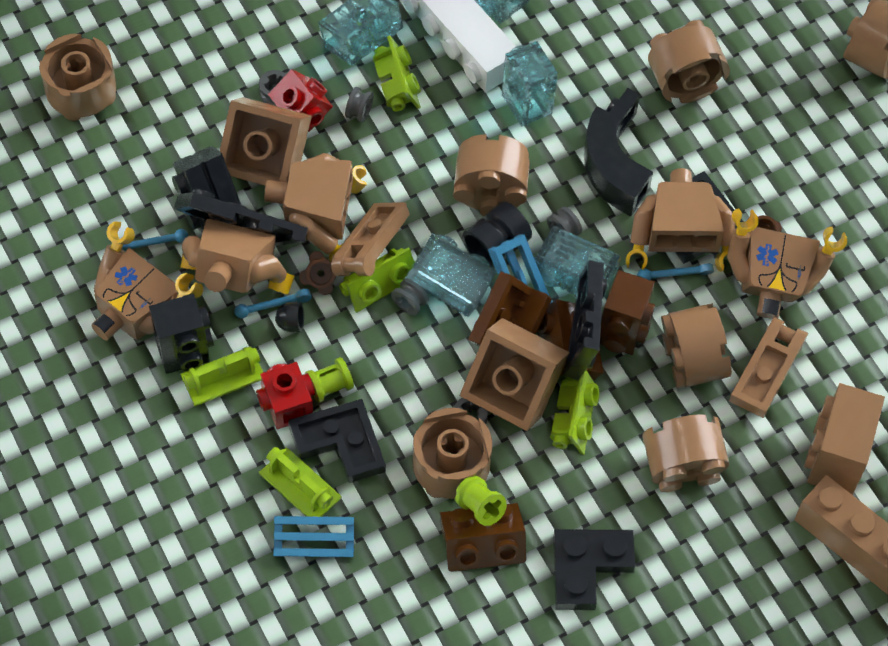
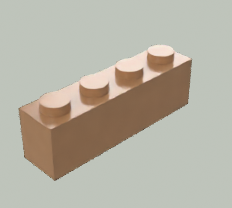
(847, 529)

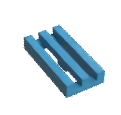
(507, 247)
(279, 536)

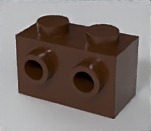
(627, 313)

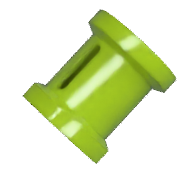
(331, 379)
(486, 504)

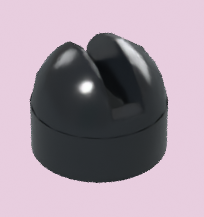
(290, 317)

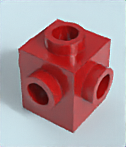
(302, 95)
(285, 393)

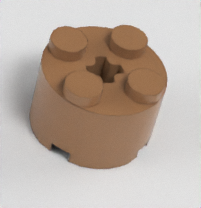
(870, 39)
(687, 62)
(78, 76)
(491, 172)
(696, 345)
(446, 433)
(686, 452)

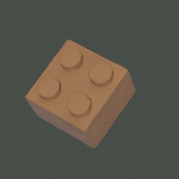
(262, 140)
(514, 374)
(844, 436)

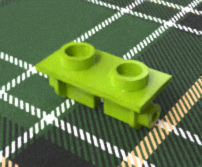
(394, 63)
(386, 277)
(223, 375)
(576, 426)
(299, 483)

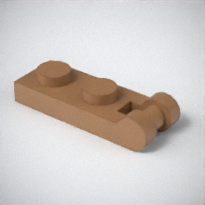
(369, 239)
(768, 368)

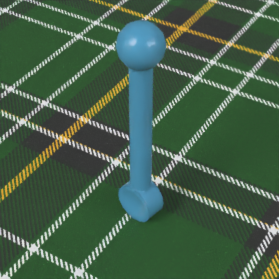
(178, 236)
(703, 269)
(302, 295)

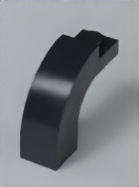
(610, 171)

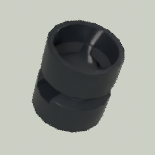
(501, 225)

